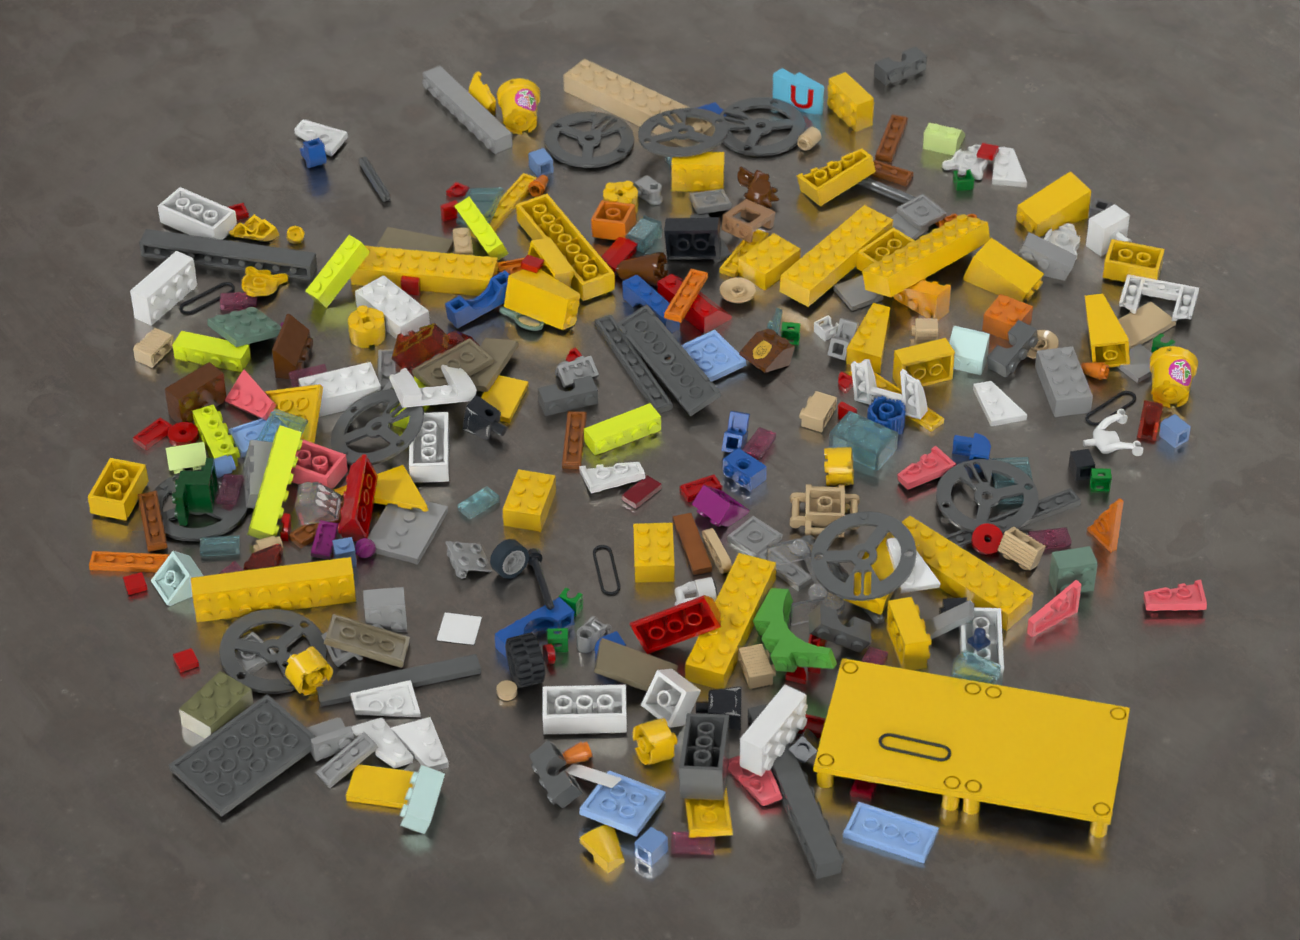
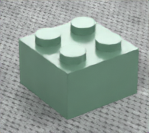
(1073, 565)

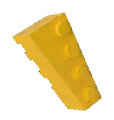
(835, 178)
(870, 338)

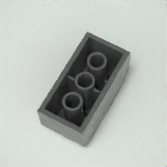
(704, 757)

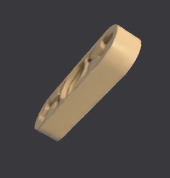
(716, 550)

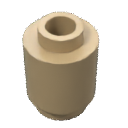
(809, 138)
(267, 542)

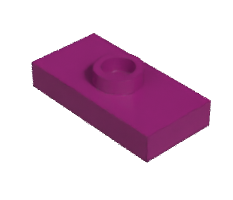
(323, 542)

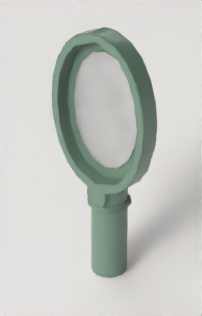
(522, 320)

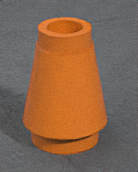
(538, 186)
(1096, 370)
(578, 753)

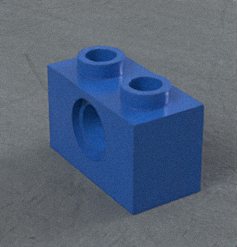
(744, 469)

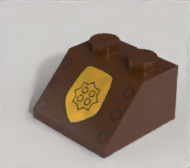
(768, 351)

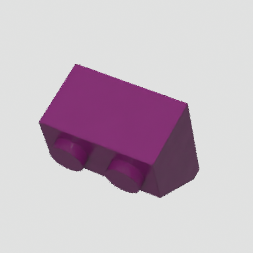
(719, 506)

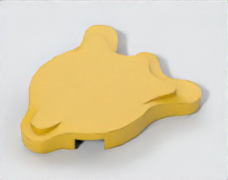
(261, 281)

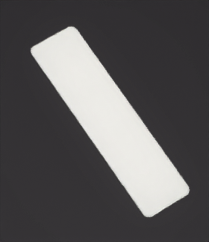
(593, 775)

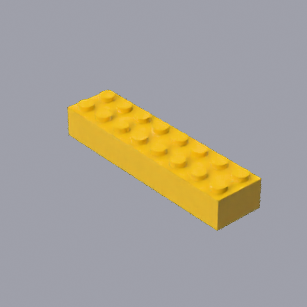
(544, 219)
(926, 255)
(833, 256)
(436, 270)
(968, 576)
(273, 588)
(738, 602)

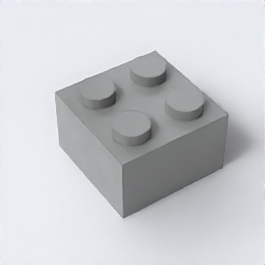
(386, 609)

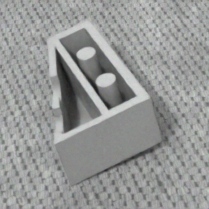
(1046, 257)
(254, 469)

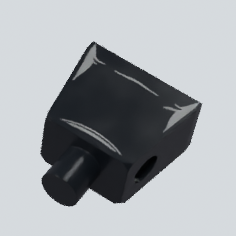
(483, 419)
(724, 702)

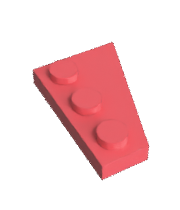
(250, 397)
(926, 470)
(1181, 598)
(1055, 611)
(762, 787)

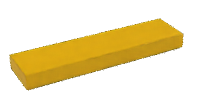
(730, 266)

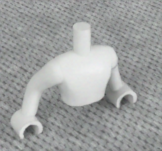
(1108, 440)

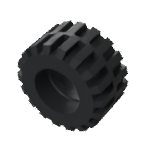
(525, 660)

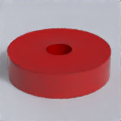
(183, 434)
(983, 547)

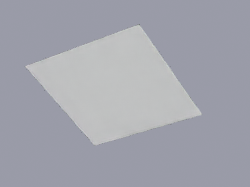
(459, 628)

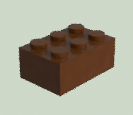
(195, 391)

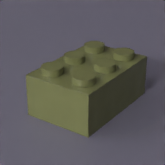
(215, 705)

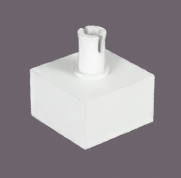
(1107, 225)
(670, 697)

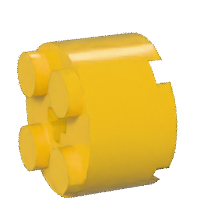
(621, 192)
(366, 327)
(839, 466)
(308, 670)
(654, 741)

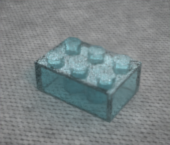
(870, 441)

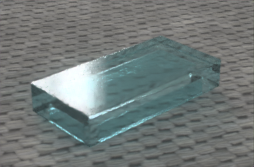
(220, 545)

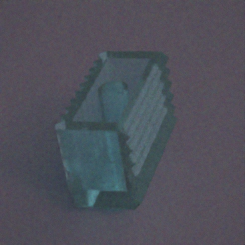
(645, 233)
(975, 668)

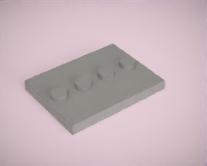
(407, 532)

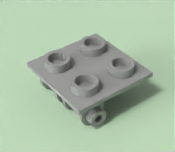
(467, 557)

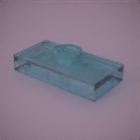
(774, 323)
(478, 502)

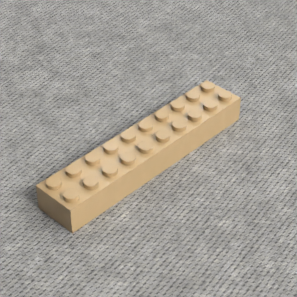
(627, 99)

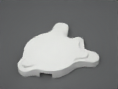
(967, 160)
(1064, 238)

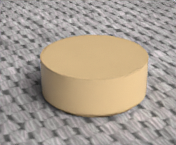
(506, 690)

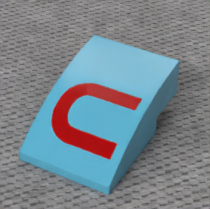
(798, 91)

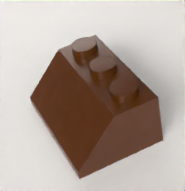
(291, 347)

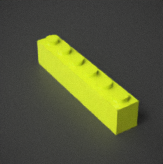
(275, 482)

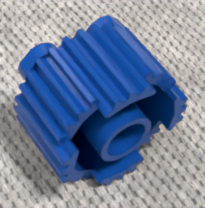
(888, 413)

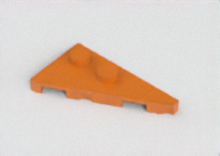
(1107, 526)

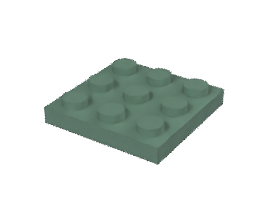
(244, 326)

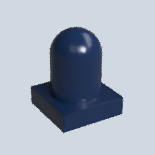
(979, 640)

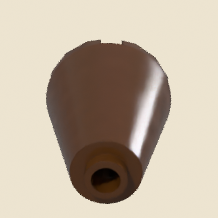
(648, 267)

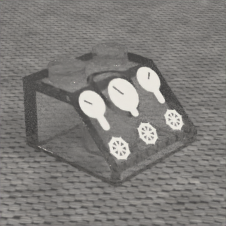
(316, 503)

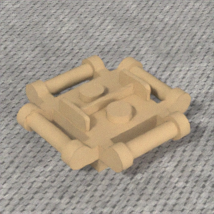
(821, 507)

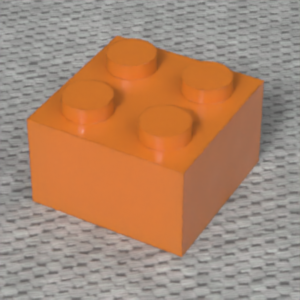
(613, 220)
(1004, 314)

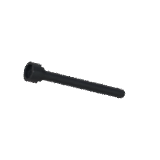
(535, 559)

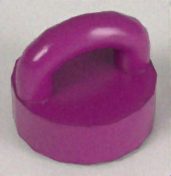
(365, 548)

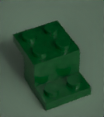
(195, 492)

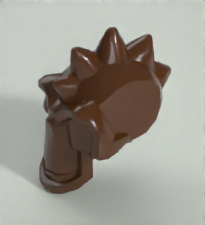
(758, 187)

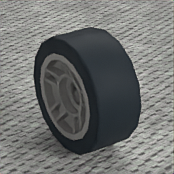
(509, 558)

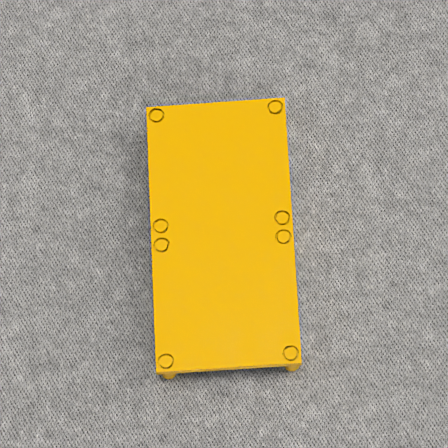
(1003, 742)

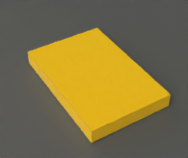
(506, 396)
(379, 786)
(708, 817)

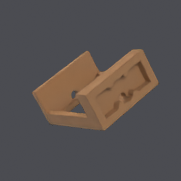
(751, 211)

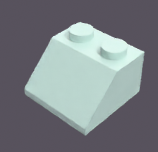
(970, 349)
(174, 578)

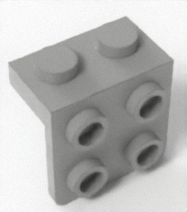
(330, 738)

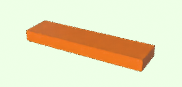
(686, 295)
(126, 561)

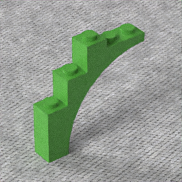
(786, 648)

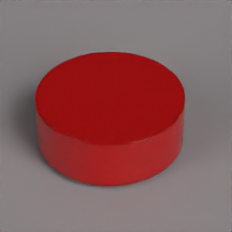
(549, 654)

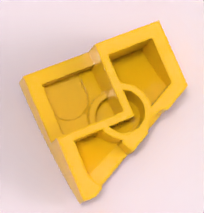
(482, 93)
(255, 229)
(604, 846)

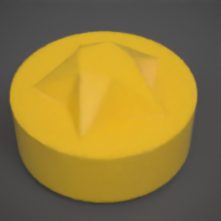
(295, 235)

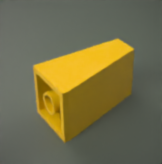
(1055, 205)
(1003, 272)
(542, 298)
(1105, 333)
(882, 568)

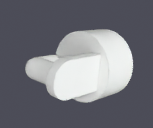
(700, 587)

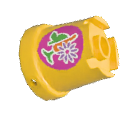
(519, 104)
(1172, 375)

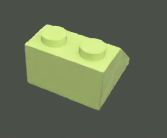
(942, 139)
(186, 457)

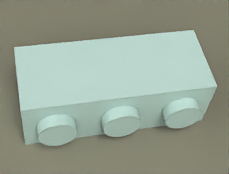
(421, 799)

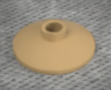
(737, 290)
(1046, 340)

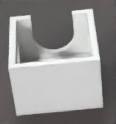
(823, 329)

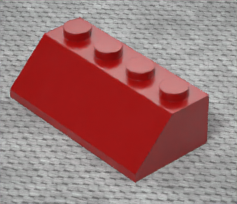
(703, 313)
(358, 500)
(677, 624)

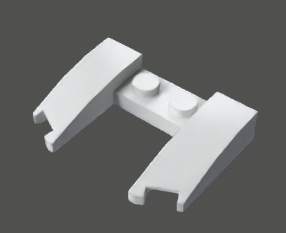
(1137, 286)
(459, 388)
(866, 389)

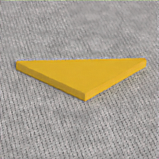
(301, 402)
(396, 488)

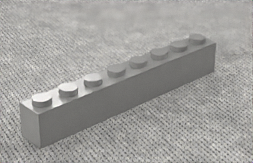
(467, 109)

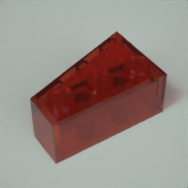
(419, 346)

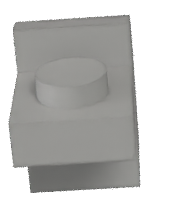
(844, 335)

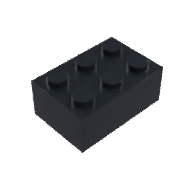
(692, 238)

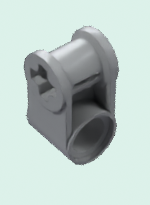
(649, 190)
(590, 633)

